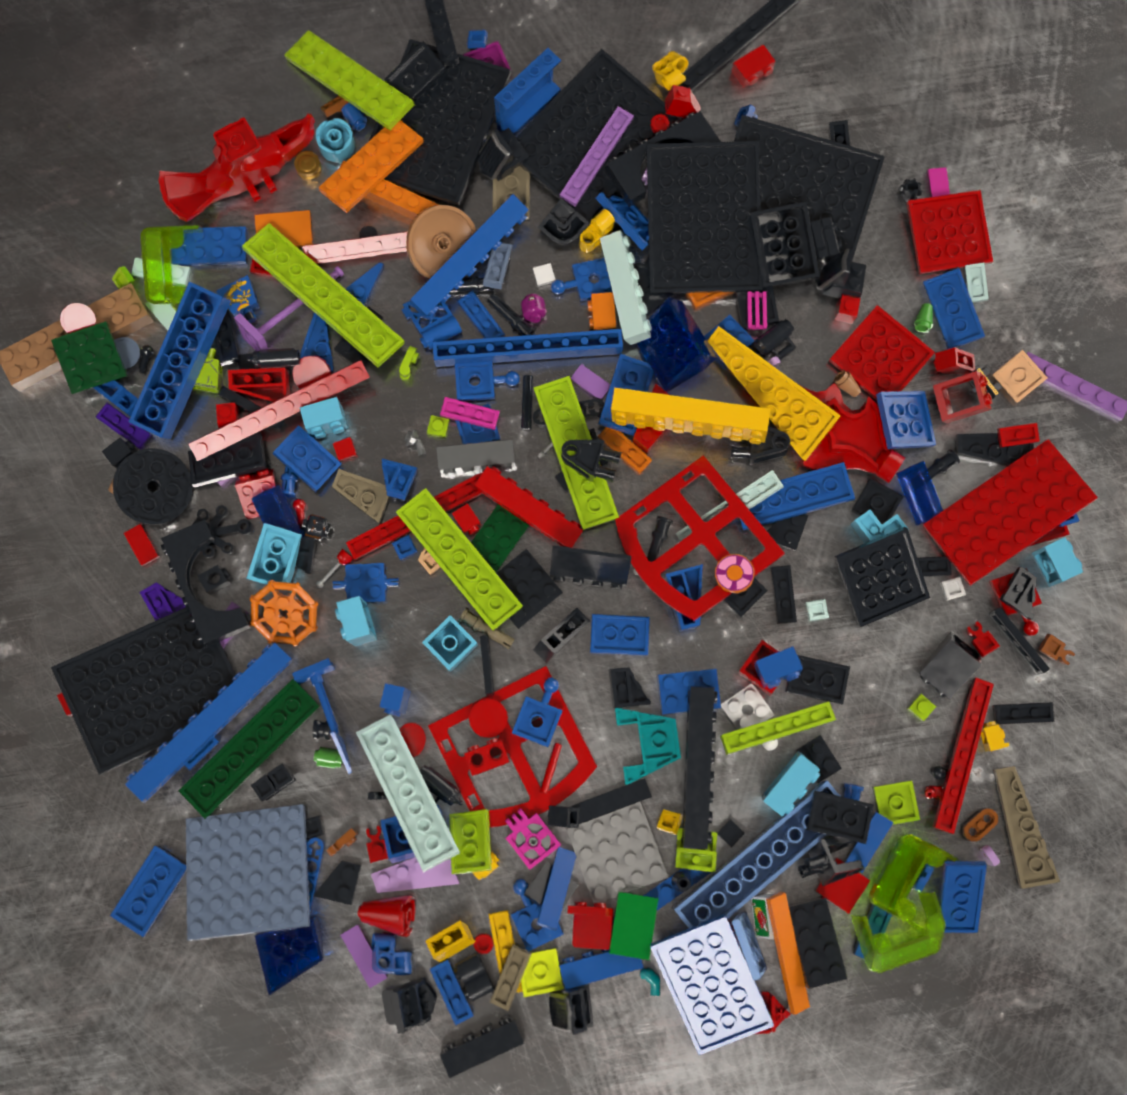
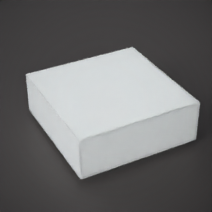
(544, 274)
(953, 588)

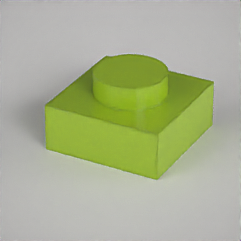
(122, 277)
(438, 426)
(921, 707)

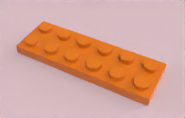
(370, 165)

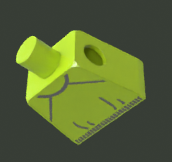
(210, 375)

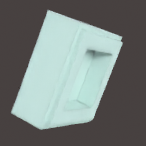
(817, 610)

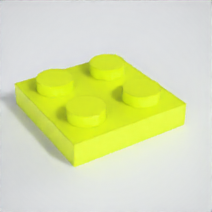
(542, 973)

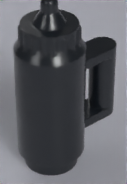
(773, 337)
(275, 358)
(440, 786)

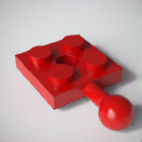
(998, 585)

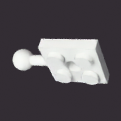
(761, 711)

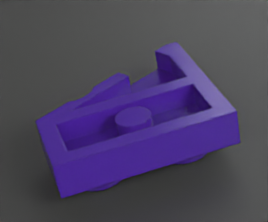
(161, 601)

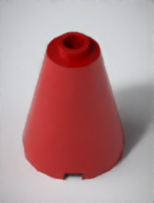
(389, 914)

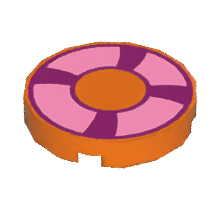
(734, 573)

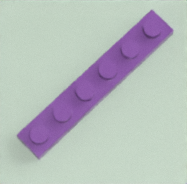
(596, 156)
(1081, 389)

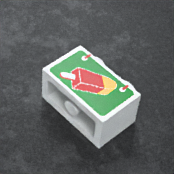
(761, 917)

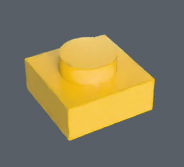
(669, 822)

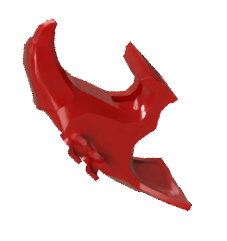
(239, 166)

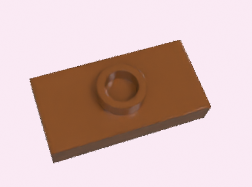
(333, 106)

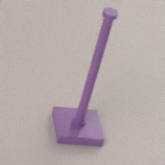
(254, 336)

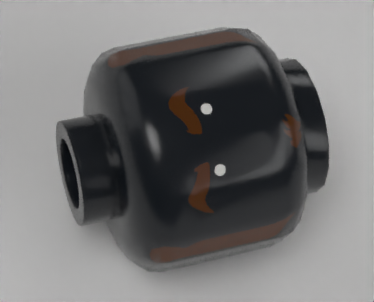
(315, 527)

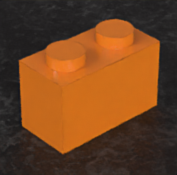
(602, 311)

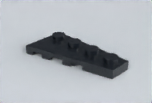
(987, 447)

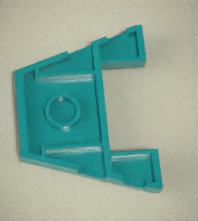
(657, 741)

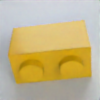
(450, 941)

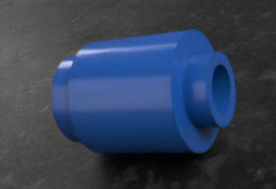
(354, 117)

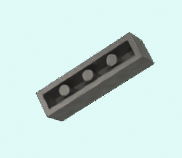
(475, 454)

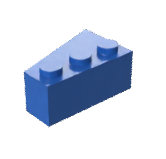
(689, 583)

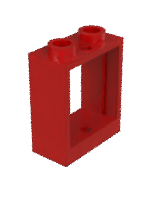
(944, 401)

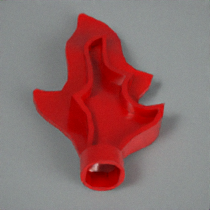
(854, 439)

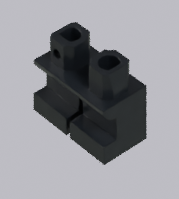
(273, 783)

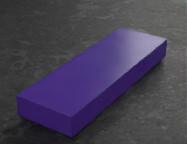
(120, 424)

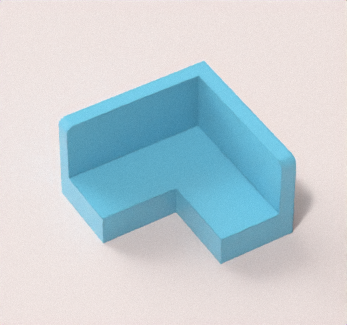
(870, 528)

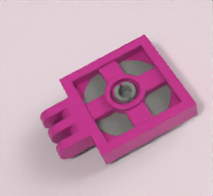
(531, 838)

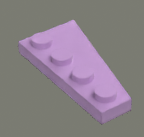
(409, 876)

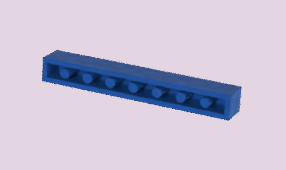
(466, 258)

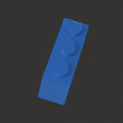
(395, 699)

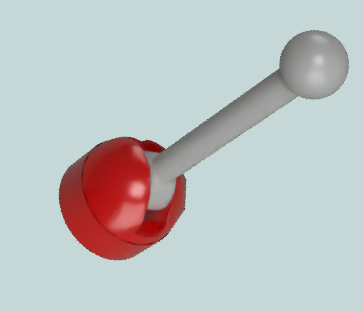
(343, 558)

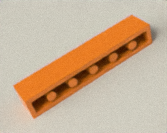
(398, 199)

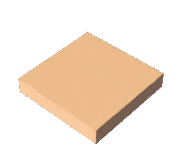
(1019, 376)

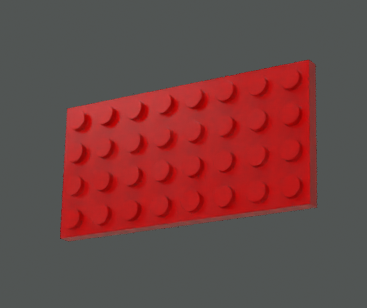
(1009, 512)

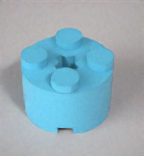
(335, 140)

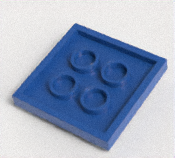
(906, 419)

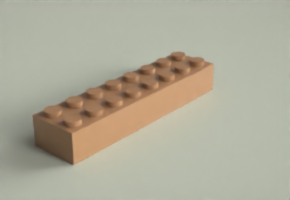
(35, 356)

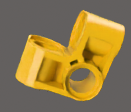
(670, 69)
(600, 226)

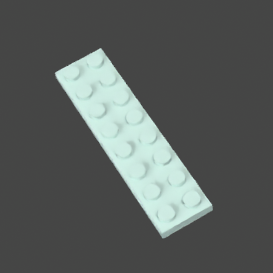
(407, 793)

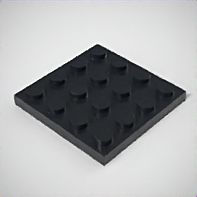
(882, 576)

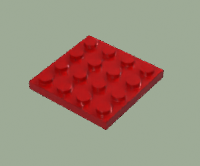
(949, 231)
(881, 354)

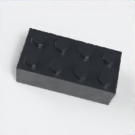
(817, 942)

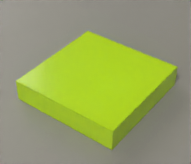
(897, 802)

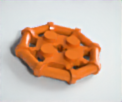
(281, 623)

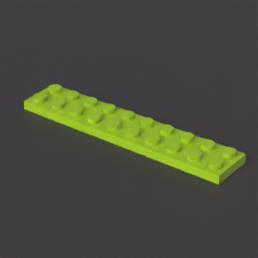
(323, 295)

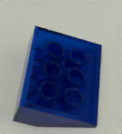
(676, 345)

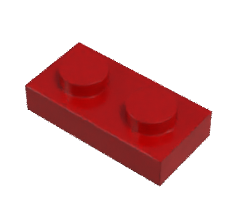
(1018, 435)

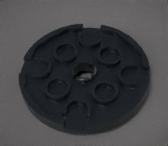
(152, 466)

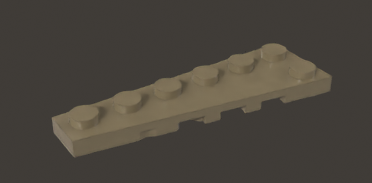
(1027, 847)

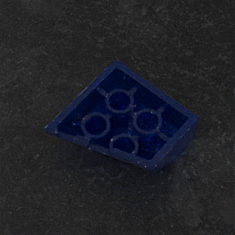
(289, 953)

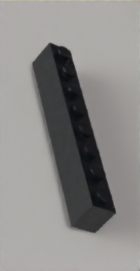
(698, 767)

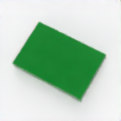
(633, 926)

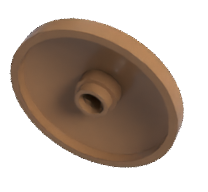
(436, 237)

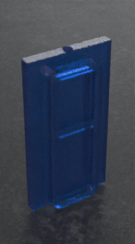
(919, 492)
(275, 510)

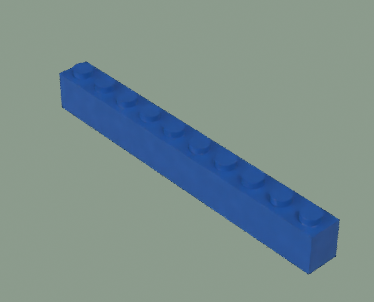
(528, 347)
(208, 723)

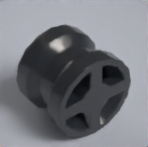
(321, 730)

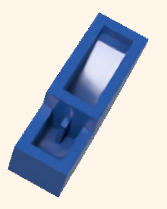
(118, 396)

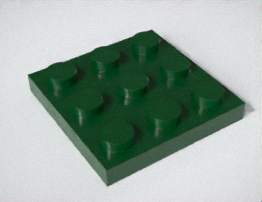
(89, 357)

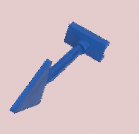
(314, 673)

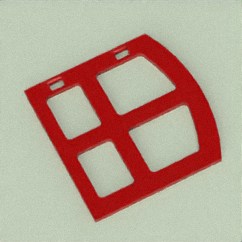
(702, 534)
(538, 801)

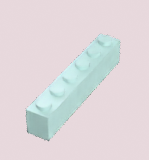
(625, 287)

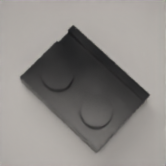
(821, 756)

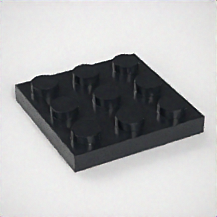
(529, 585)

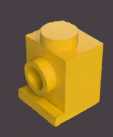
(993, 737)

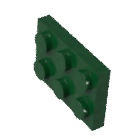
(499, 537)

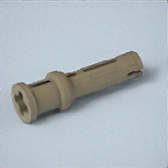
(480, 625)

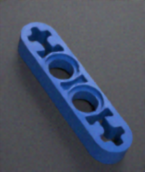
(314, 876)

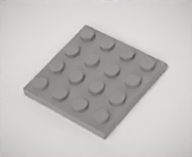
(617, 853)

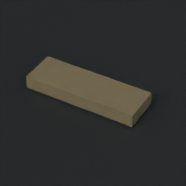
(510, 977)

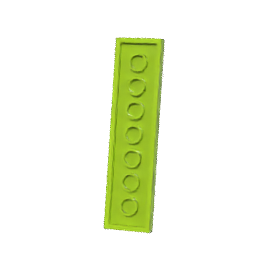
(349, 80)
(565, 423)
(459, 559)

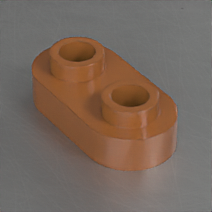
(979, 825)

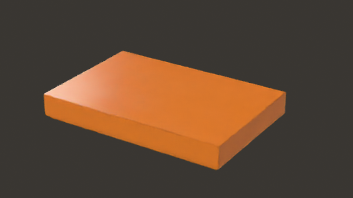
(293, 225)

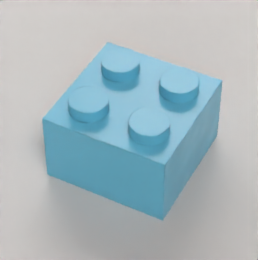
(324, 418)
(1058, 562)
(450, 643)

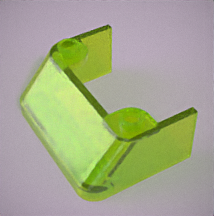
(157, 262)
(900, 875)
(883, 956)

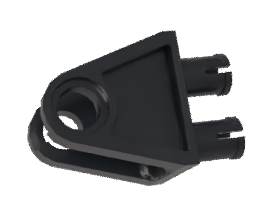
(765, 451)
(588, 457)
(824, 865)

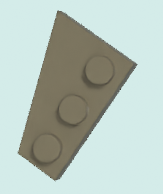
(363, 493)

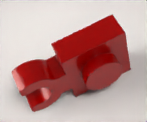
(983, 642)
(377, 847)

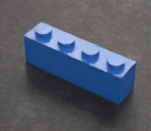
(595, 967)

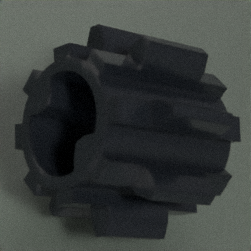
(912, 185)

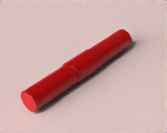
(550, 768)

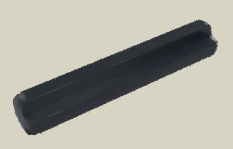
(527, 396)

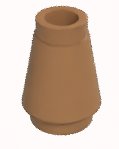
(847, 383)

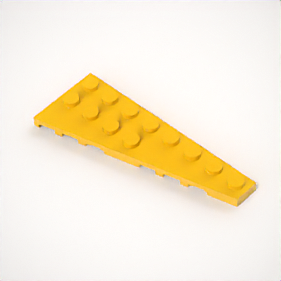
(790, 405)

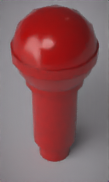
(299, 507)

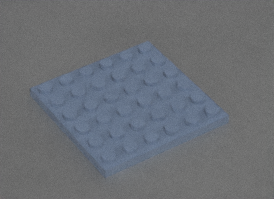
(247, 873)

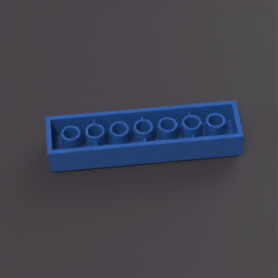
(179, 361)

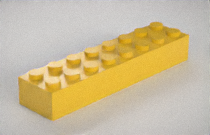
(690, 415)

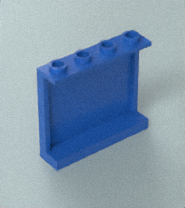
(527, 93)

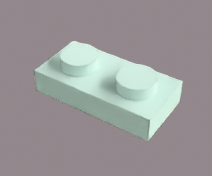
(977, 282)

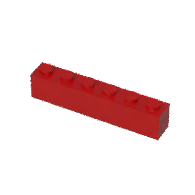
(527, 508)

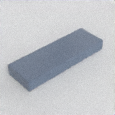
(497, 266)

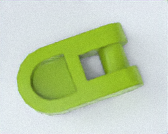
(410, 357)

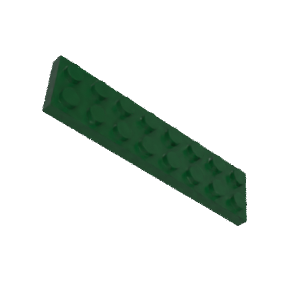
(249, 749)

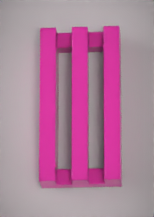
(757, 326)

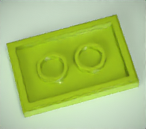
(472, 838)

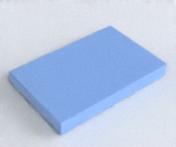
(749, 945)

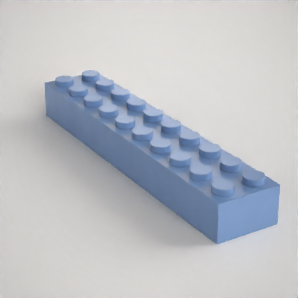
(753, 865)

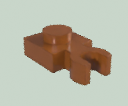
(1054, 649)
(346, 840)

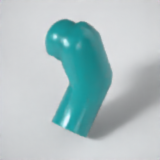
(653, 979)

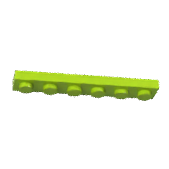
(777, 728)

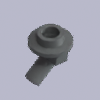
(412, 438)

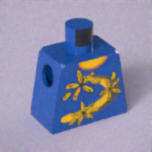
(242, 298)

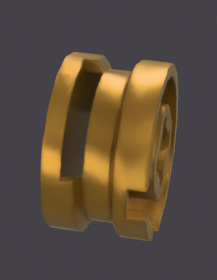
(308, 165)

